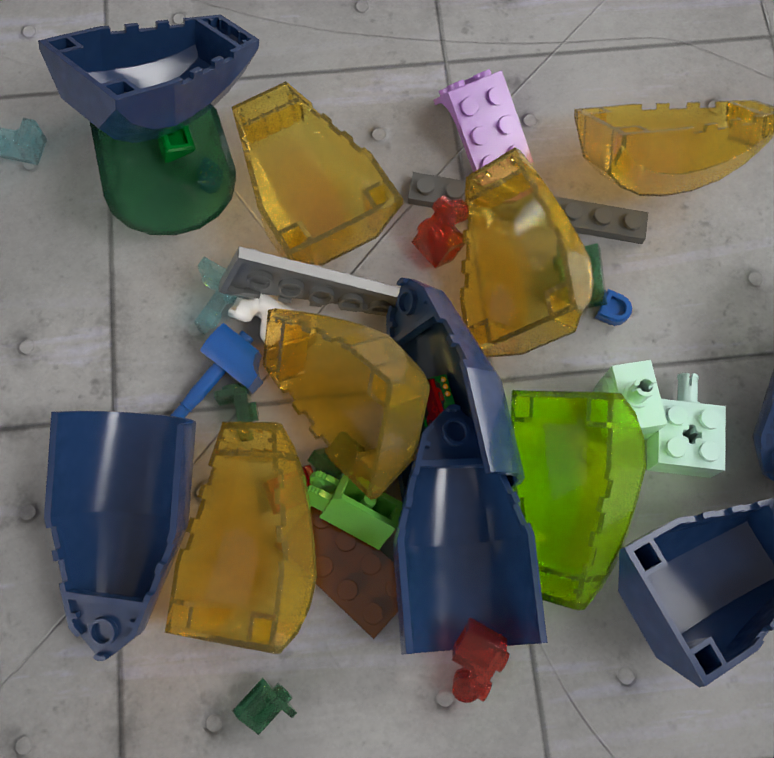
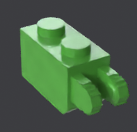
(352, 510)

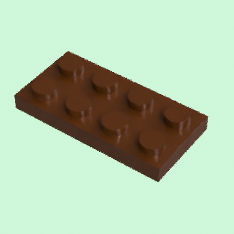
(354, 576)

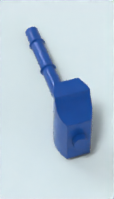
(230, 355)

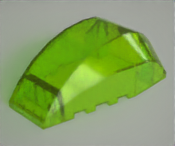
(579, 485)

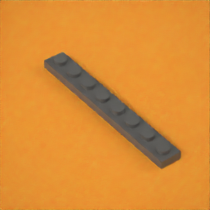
(584, 216)

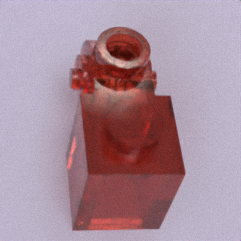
(438, 236)
(481, 654)

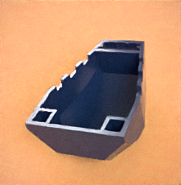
(150, 78)
(703, 588)

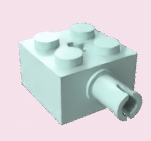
(640, 389)
(703, 426)

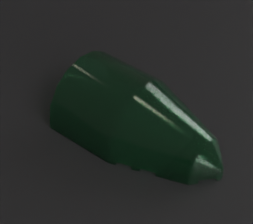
(170, 195)

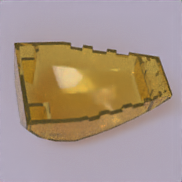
(672, 148)
(310, 178)
(522, 262)
(353, 389)
(250, 546)

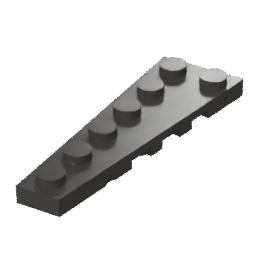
(262, 273)

